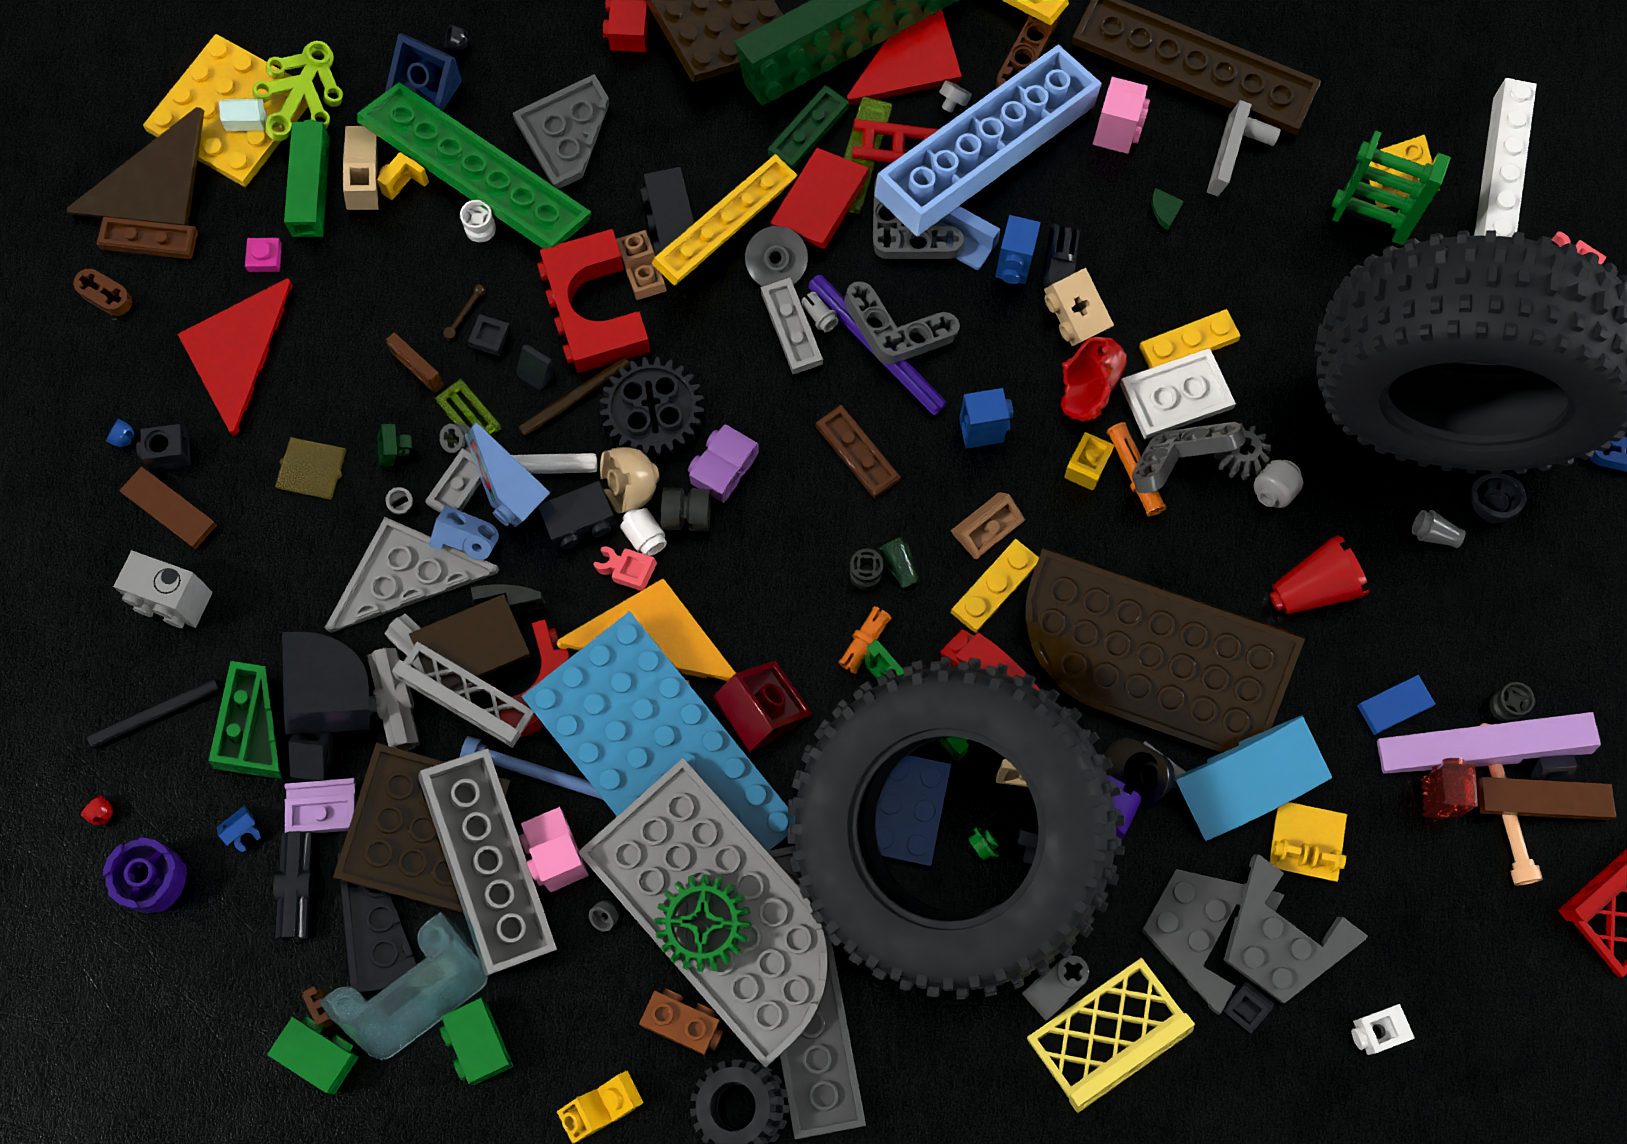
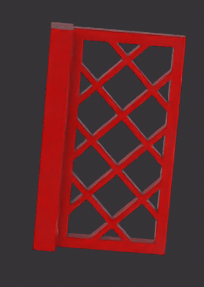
(1591, 900)

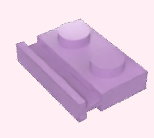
(320, 805)

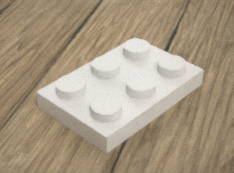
(1177, 393)

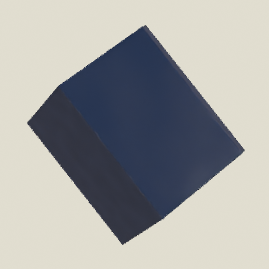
(424, 71)

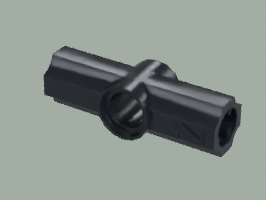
(294, 885)

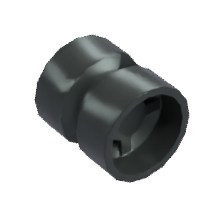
(685, 509)

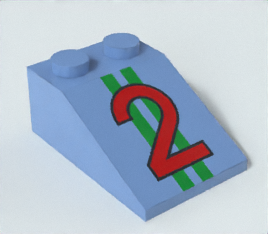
(506, 482)

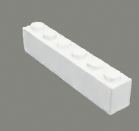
(1505, 158)

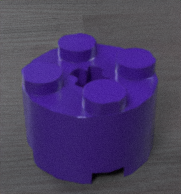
(164, 879)

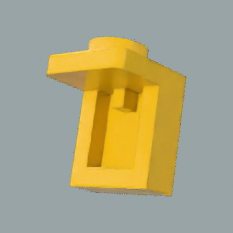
(397, 173)

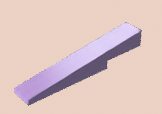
(1491, 743)

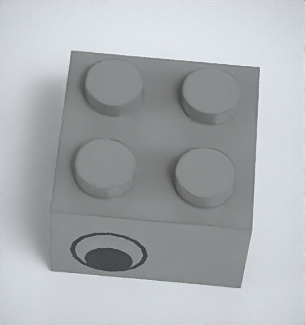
(162, 590)

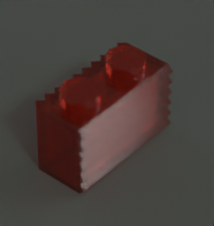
(1449, 789)

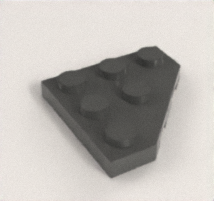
(565, 129)

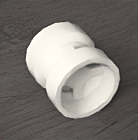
(474, 214)

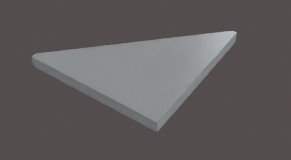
(401, 572)

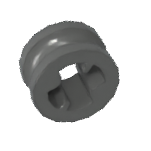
(446, 437)

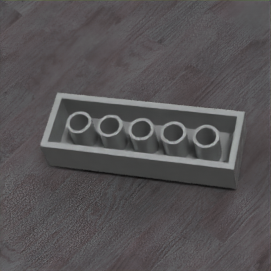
(486, 861)

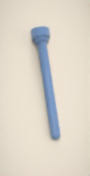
(530, 769)

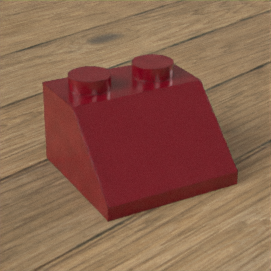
(761, 705)

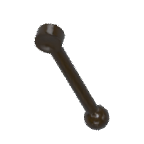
(450, 332)

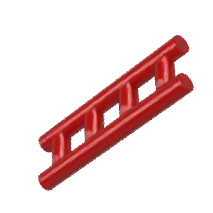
(898, 132)

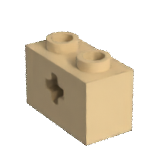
(1091, 317)

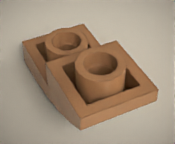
(637, 259)

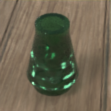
(899, 561)

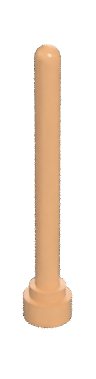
(1524, 868)

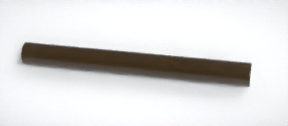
(573, 397)

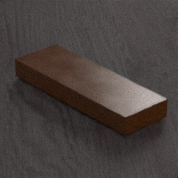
(147, 237)
(858, 451)
(168, 508)

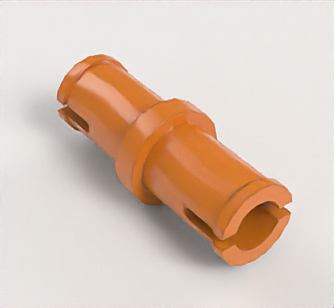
(863, 638)

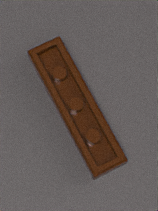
(1546, 798)

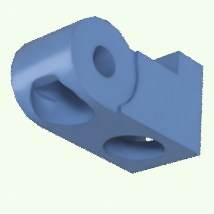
(464, 533)

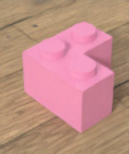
(1122, 115)
(552, 850)

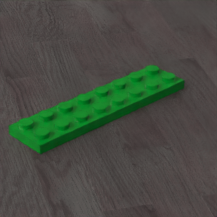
(474, 166)

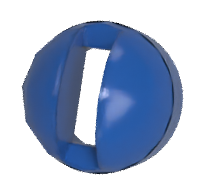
(120, 434)

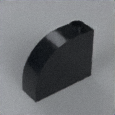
(323, 686)

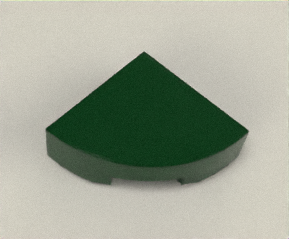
(1165, 208)

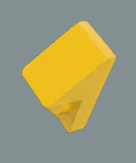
(1088, 461)

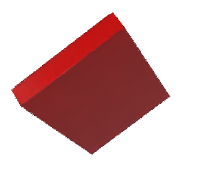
(821, 197)

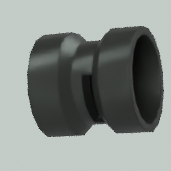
(865, 575)
(1517, 697)

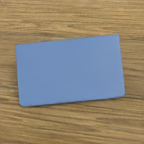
(978, 234)

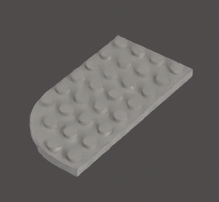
(687, 831)

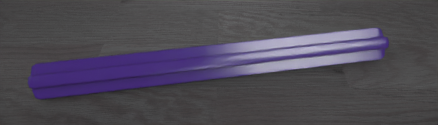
(902, 370)

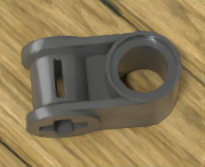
(1052, 990)

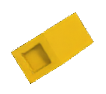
(600, 1107)

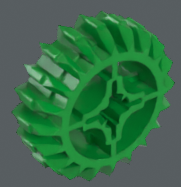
(703, 905)

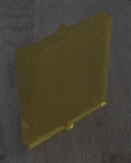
(310, 468)

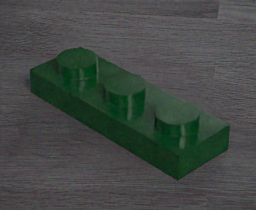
(809, 127)

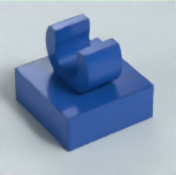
(237, 825)

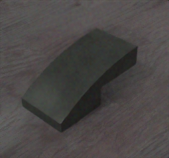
(518, 598)

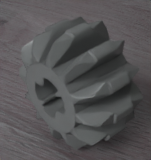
(1253, 458)

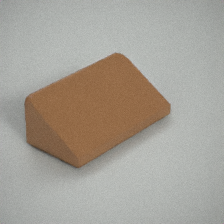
(988, 524)

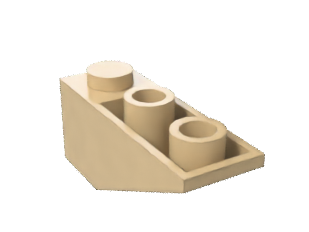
(360, 169)

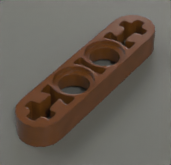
(1026, 46)

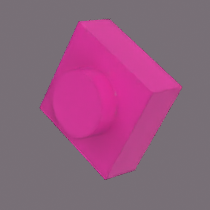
(263, 254)

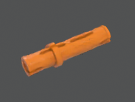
(1130, 457)

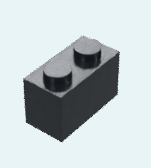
(577, 516)

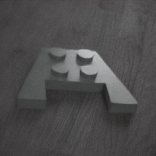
(1188, 925)
(1274, 950)

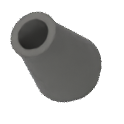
(1436, 529)

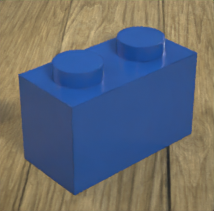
(1017, 250)
(985, 417)

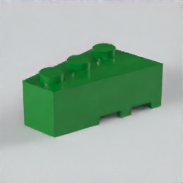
(246, 725)

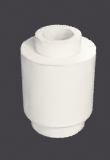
(643, 531)

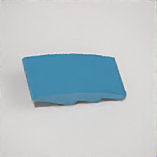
(1253, 777)

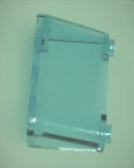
(415, 999)

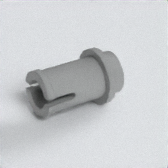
(820, 313)

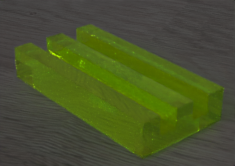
(451, 392)

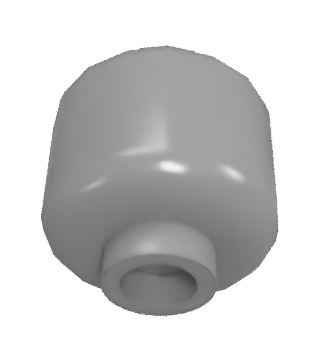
(1278, 482)

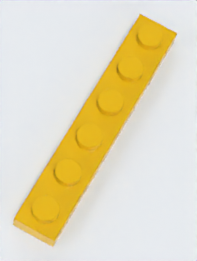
(724, 220)

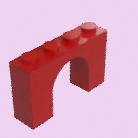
(589, 342)

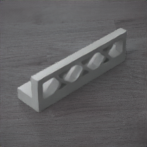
(455, 702)

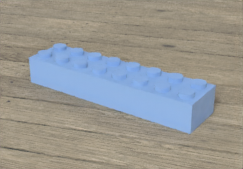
(986, 140)

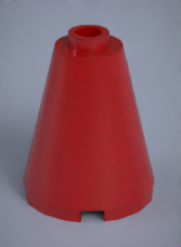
(1320, 580)

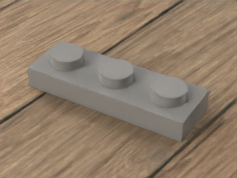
(791, 326)

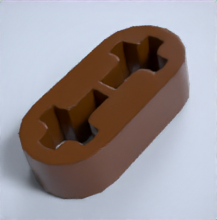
(99, 296)

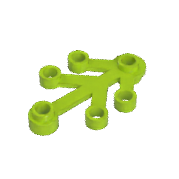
(300, 87)

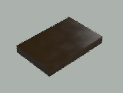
(475, 640)

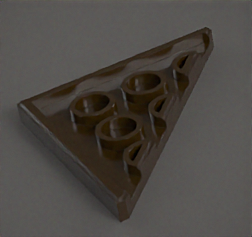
(152, 183)

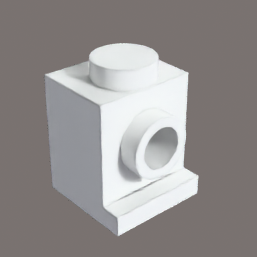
(1392, 1025)

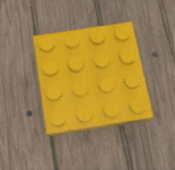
(215, 75)

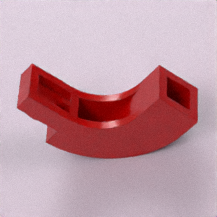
(968, 646)
(551, 660)

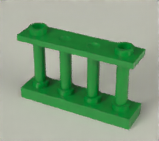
(1411, 206)

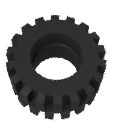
(712, 1098)

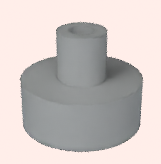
(954, 94)

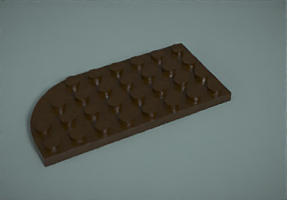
(1157, 653)

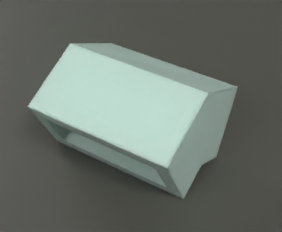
(242, 114)

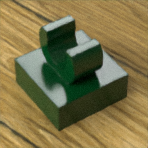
(391, 445)

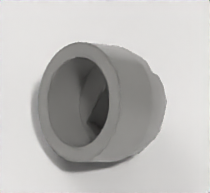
(395, 495)

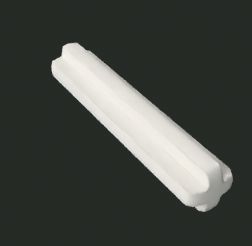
(558, 463)

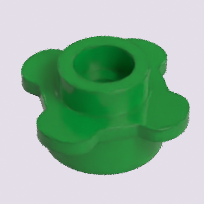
(984, 843)

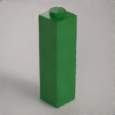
(307, 179)

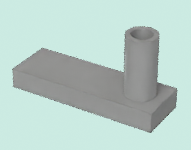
(1237, 126)

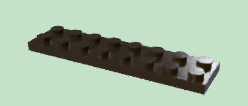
(1196, 62)

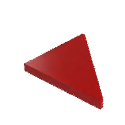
(910, 62)
(233, 349)

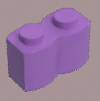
(723, 462)

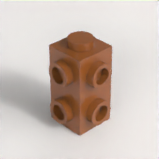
(682, 1024)

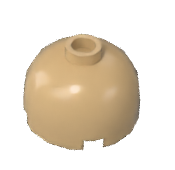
(630, 478)

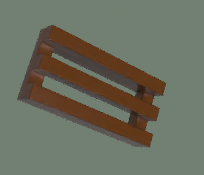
(414, 362)
(312, 997)

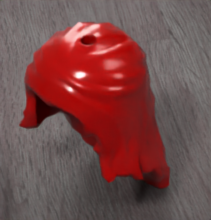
(1091, 377)

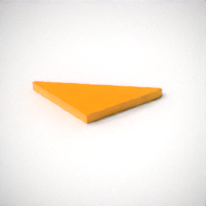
(668, 625)

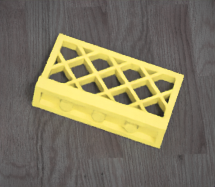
(1130, 1059)

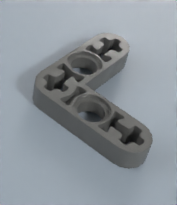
(901, 237)
(889, 333)
(1168, 446)

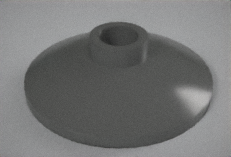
(791, 250)

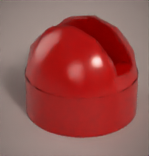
(98, 811)

